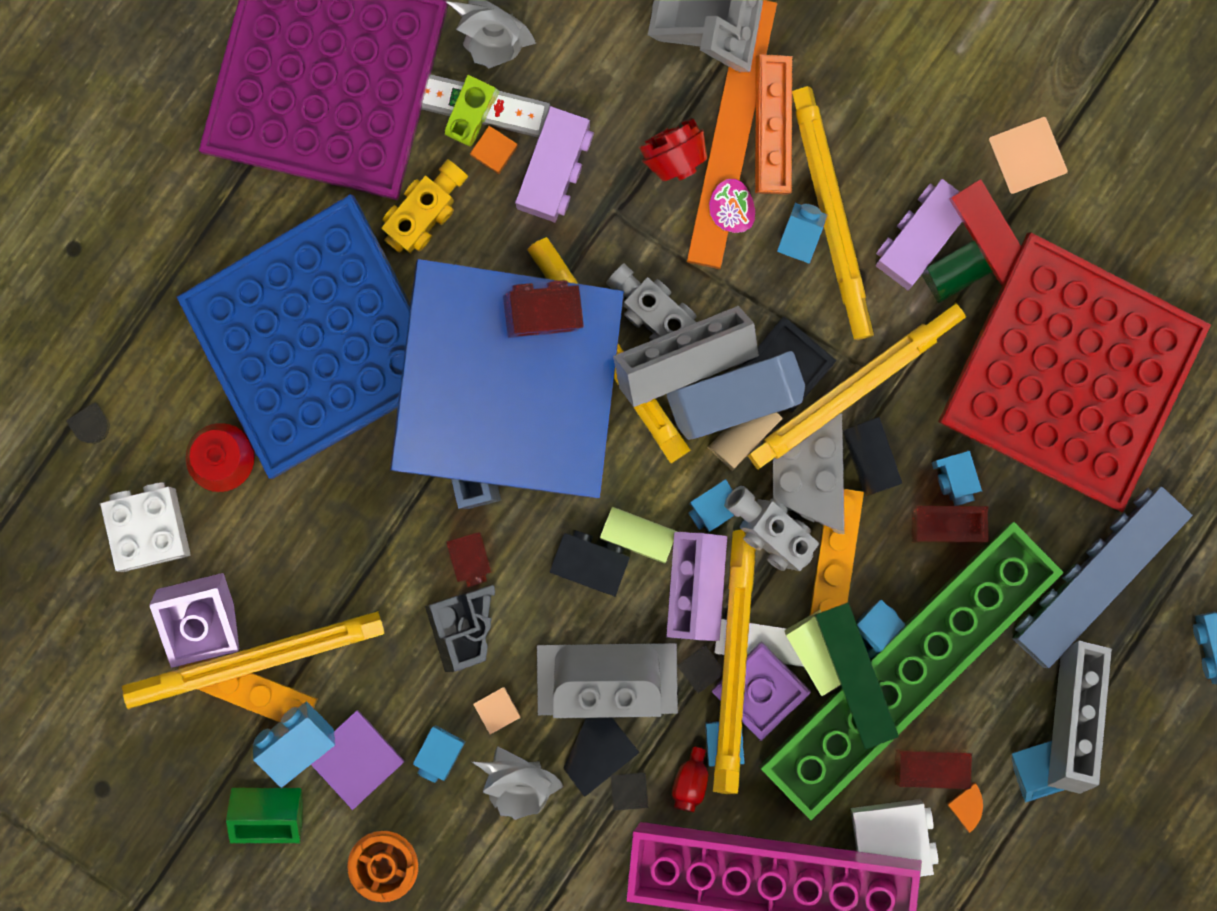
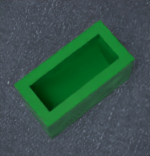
(265, 815)

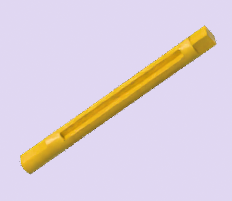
(830, 203)
(855, 387)
(651, 412)
(252, 660)
(734, 669)

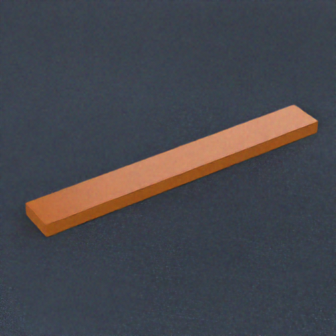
(728, 147)

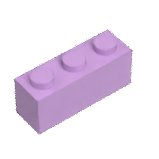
(554, 165)
(921, 236)
(696, 586)

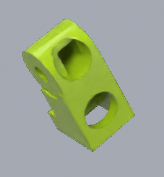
(470, 110)

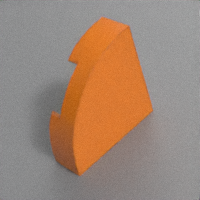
(968, 807)

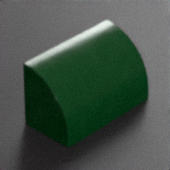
(956, 271)

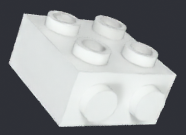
(145, 527)
(896, 831)

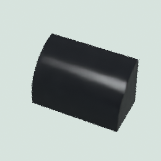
(872, 457)

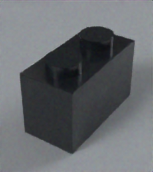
(589, 563)

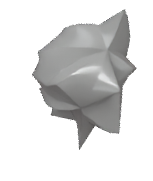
(491, 32)
(517, 785)

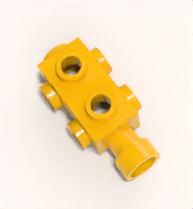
(423, 216)

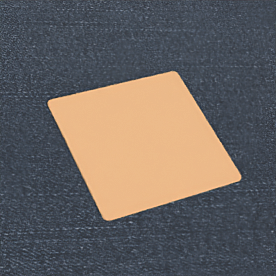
(1028, 155)

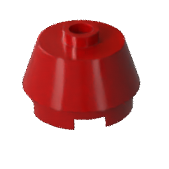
(675, 151)
(219, 457)

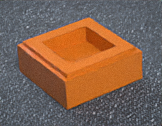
(494, 150)

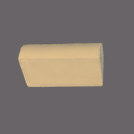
(738, 441)

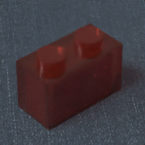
(543, 309)
(950, 524)
(933, 768)

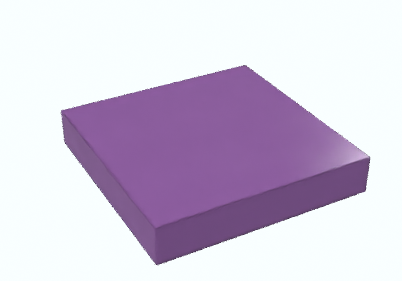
(769, 691)
(357, 760)

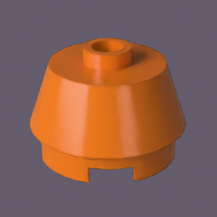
(382, 866)

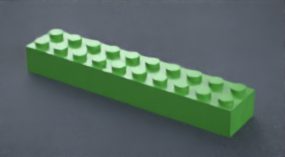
(916, 665)

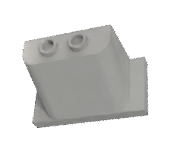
(719, 27)
(607, 680)

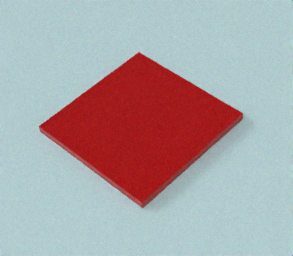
(1074, 372)

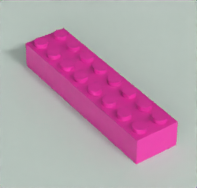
(757, 874)

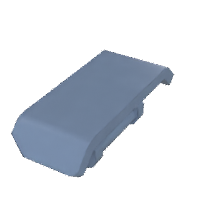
(738, 396)

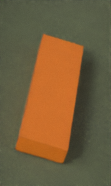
(773, 125)

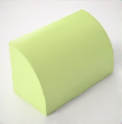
(638, 535)
(812, 652)

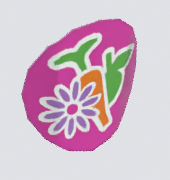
(732, 206)

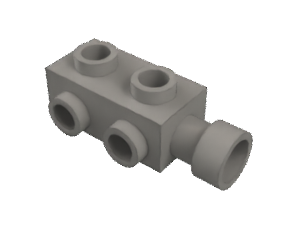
(654, 317)
(788, 544)

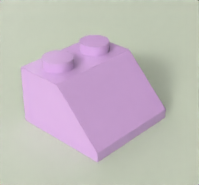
(196, 620)

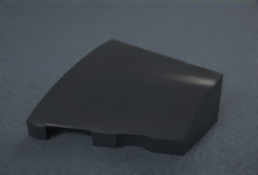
(462, 627)
(598, 753)

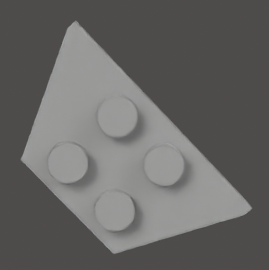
(812, 477)

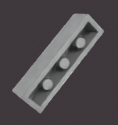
(686, 356)
(1079, 717)

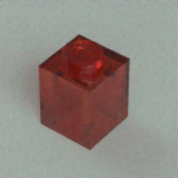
(470, 559)

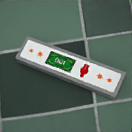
(508, 111)

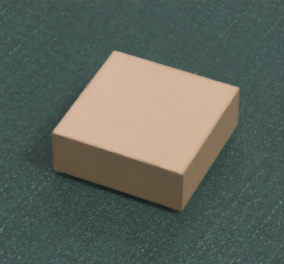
(497, 710)

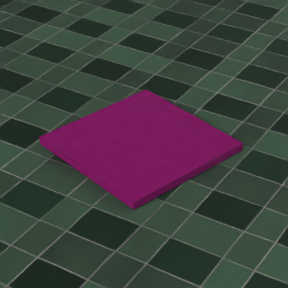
(325, 88)

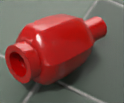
(690, 782)

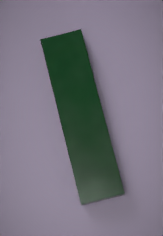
(856, 675)

